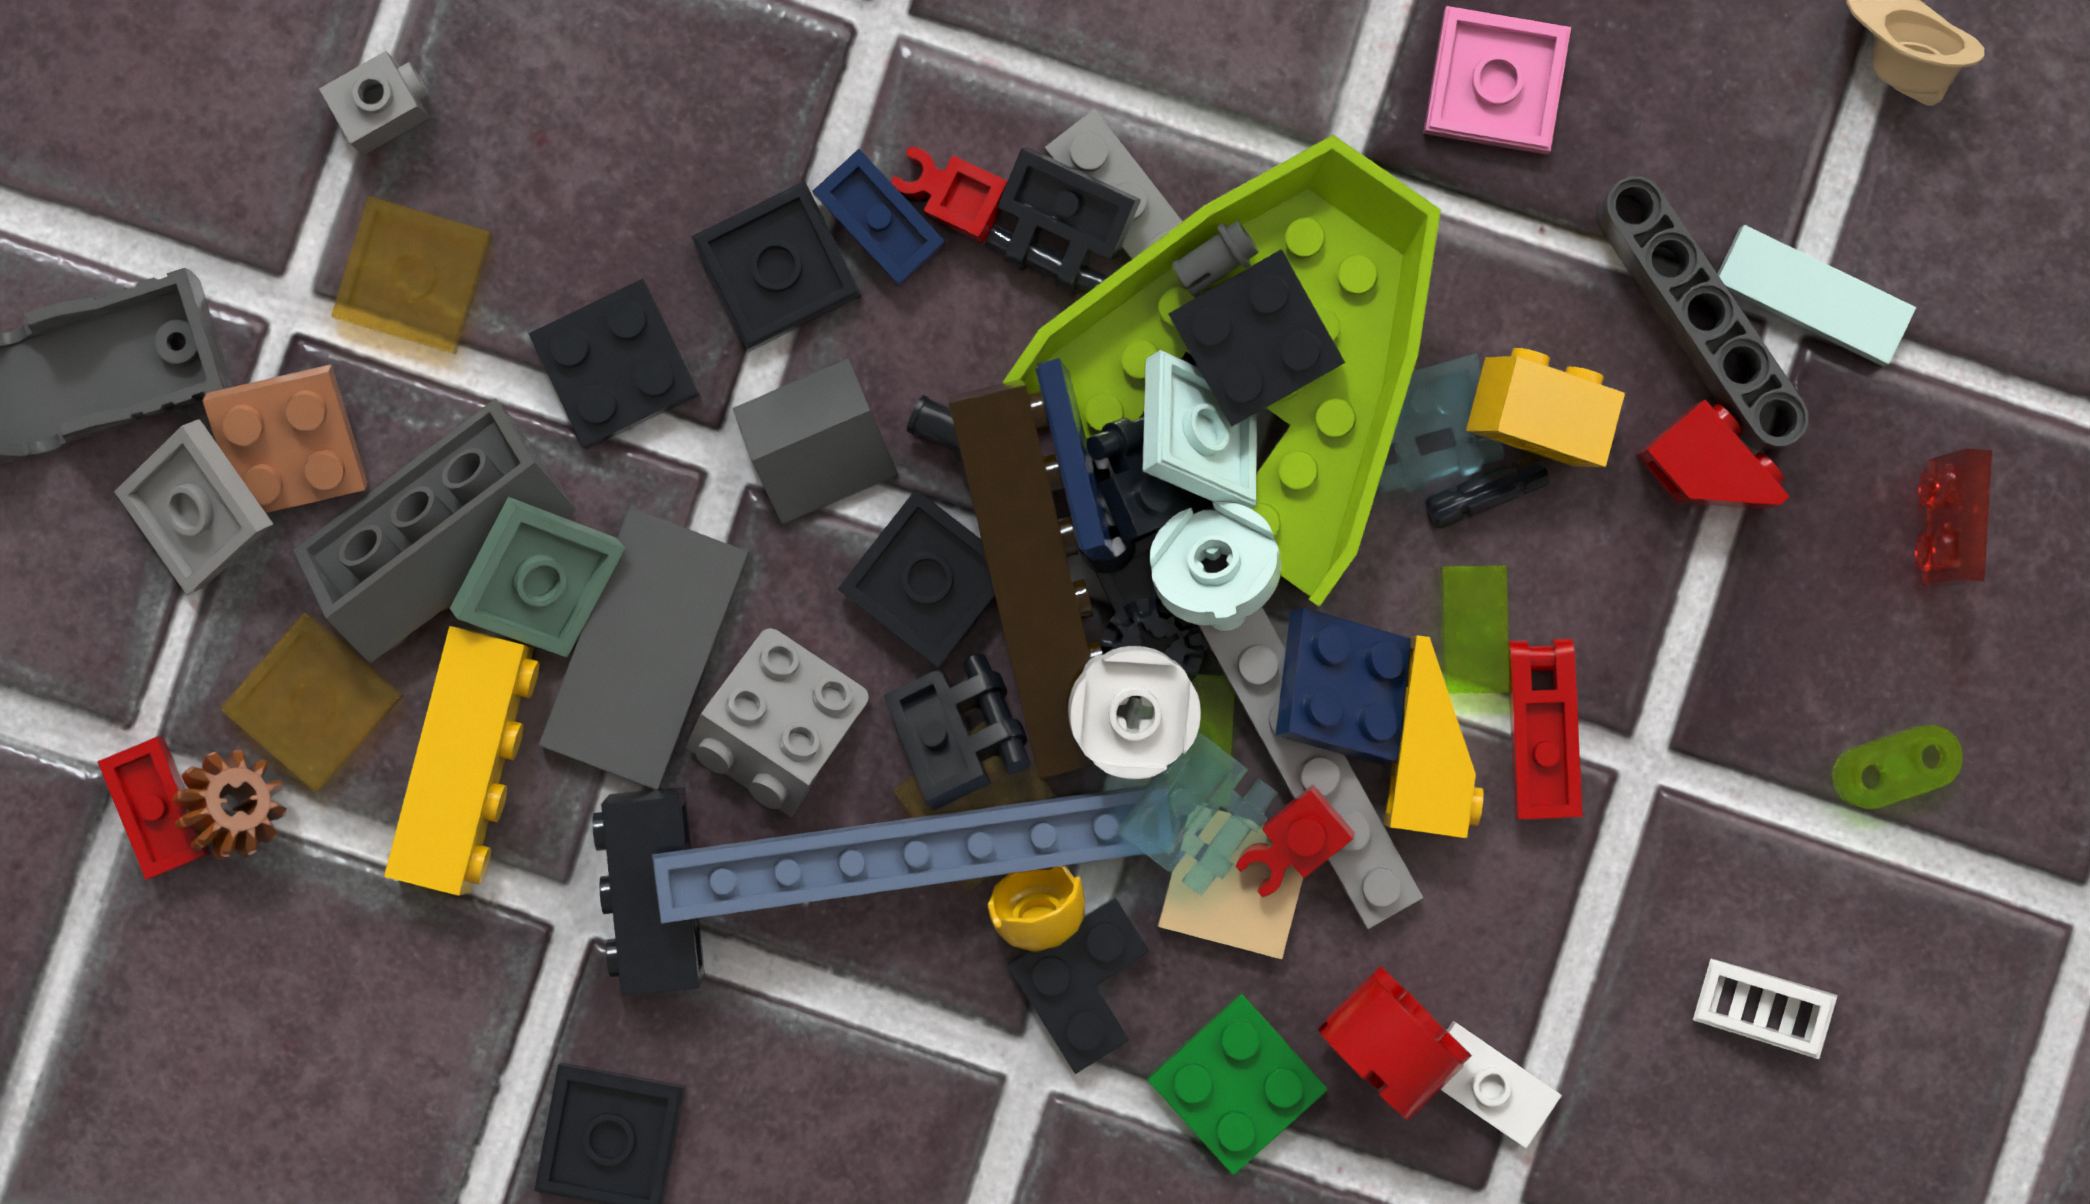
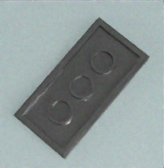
(645, 650)

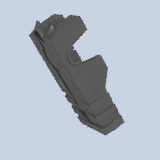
(106, 363)

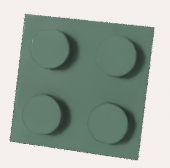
(537, 577)

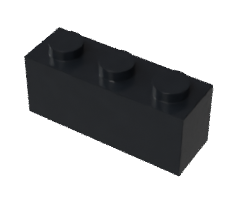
(645, 951)

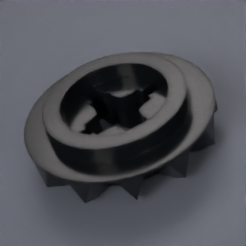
(1154, 616)

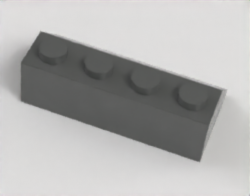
(417, 534)

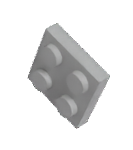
(193, 507)

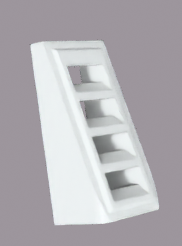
(1818, 1023)

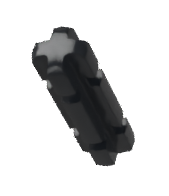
(1487, 491)

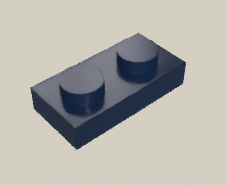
(879, 218)

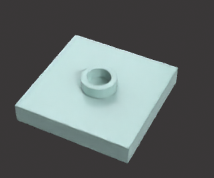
(1191, 438)

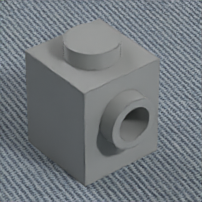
(376, 101)

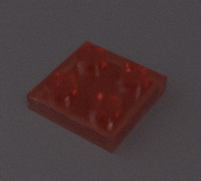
(1956, 518)

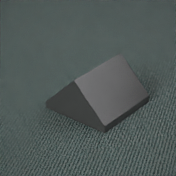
(814, 441)

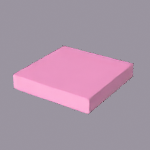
(1497, 80)

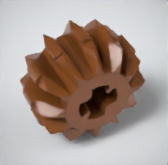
(204, 803)

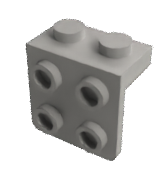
(777, 720)

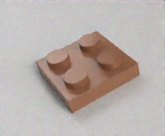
(288, 438)

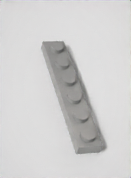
(1368, 864)

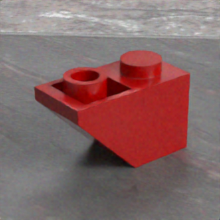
(1708, 464)

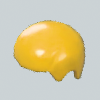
(1037, 907)

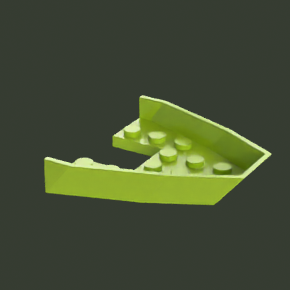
(1366, 264)

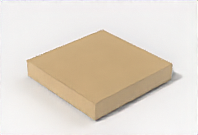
(1231, 906)

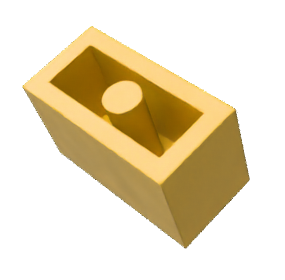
(1546, 409)

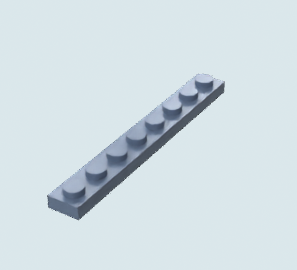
(893, 855)

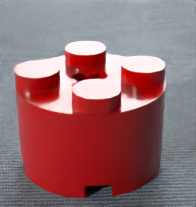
(1394, 1043)

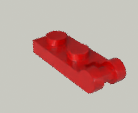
(1544, 732)

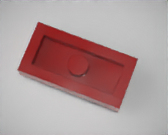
(143, 792)

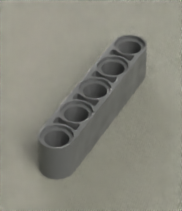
(1700, 282)

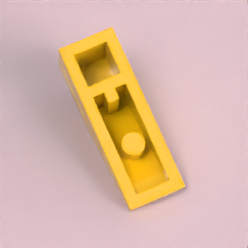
(1434, 774)

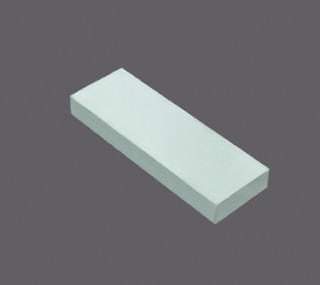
(1815, 295)

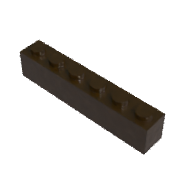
(1028, 560)

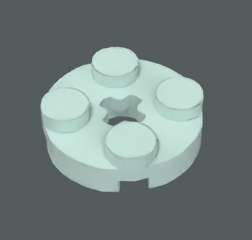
(1224, 596)

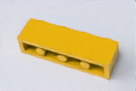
(461, 762)

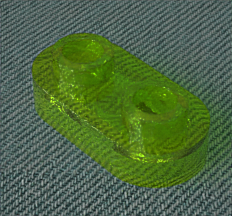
(1899, 765)

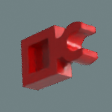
(959, 197)
(1301, 836)

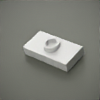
(1500, 1089)

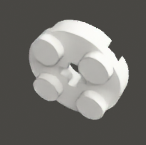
(1159, 739)

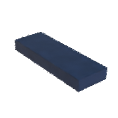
(1074, 460)

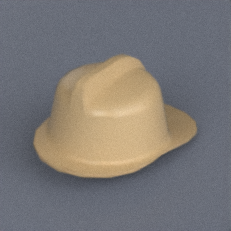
(1915, 47)

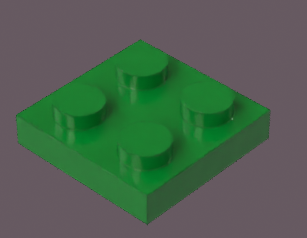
(1237, 1083)

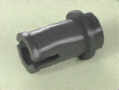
(1216, 258)

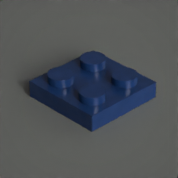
(1343, 686)

